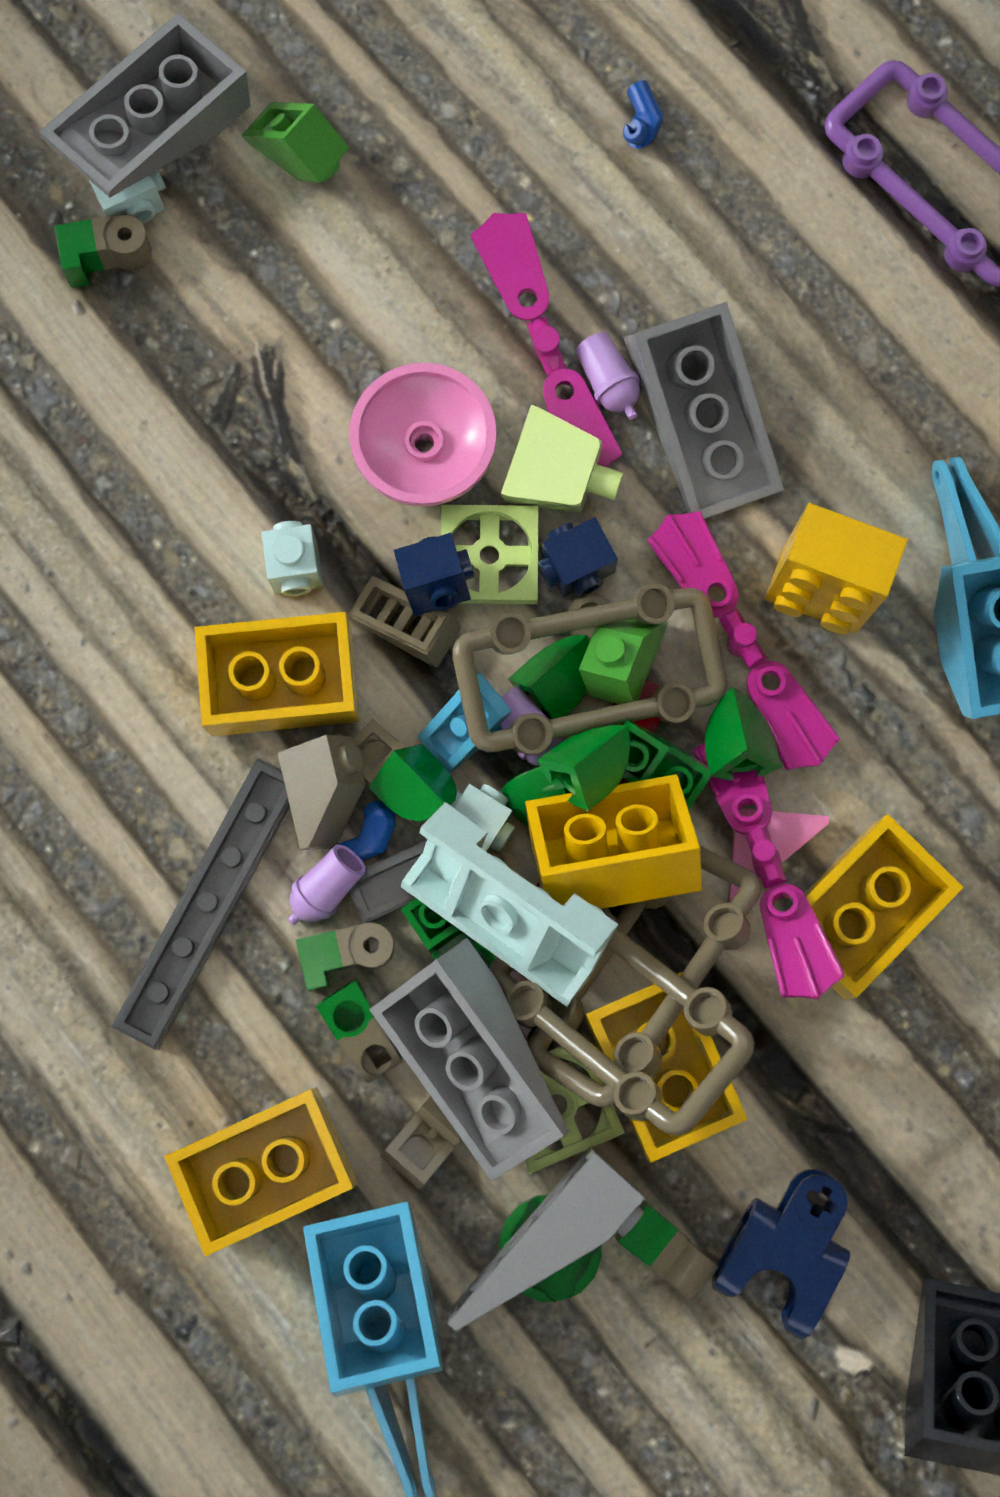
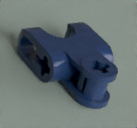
(794, 1242)

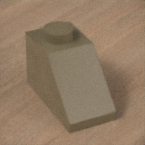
(322, 788)

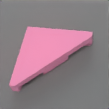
(787, 833)

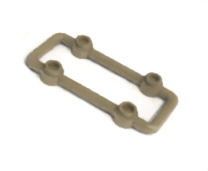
(512, 634)
(639, 1052)
(635, 1091)

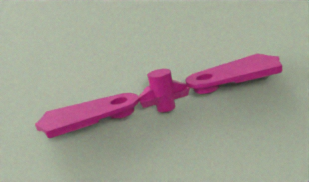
(515, 268)
(696, 562)
(796, 941)

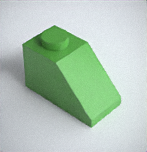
(297, 140)
(620, 659)

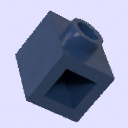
(577, 558)
(434, 574)

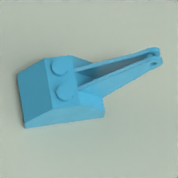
(968, 593)
(377, 1319)

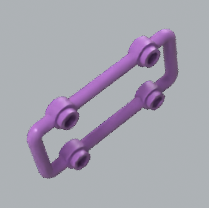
(864, 155)

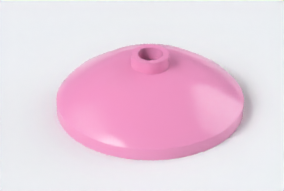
(415, 406)

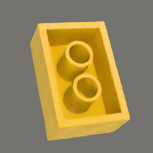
(835, 570)
(276, 674)
(620, 851)
(878, 901)
(684, 1065)
(261, 1171)

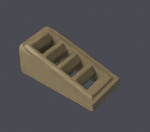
(429, 639)

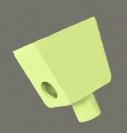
(557, 466)

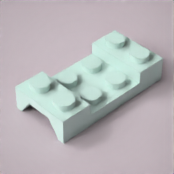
(503, 910)

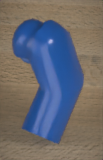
(647, 119)
(375, 831)

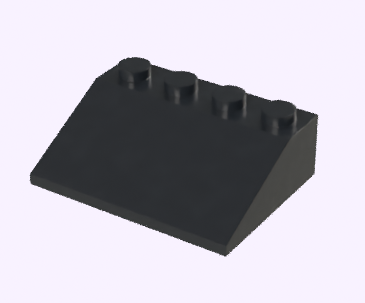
(955, 1378)

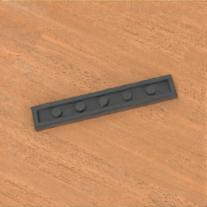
(205, 907)

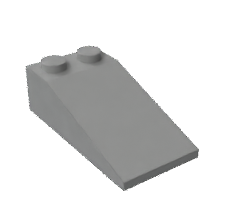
(150, 108)
(705, 410)
(473, 1059)
(568, 1223)

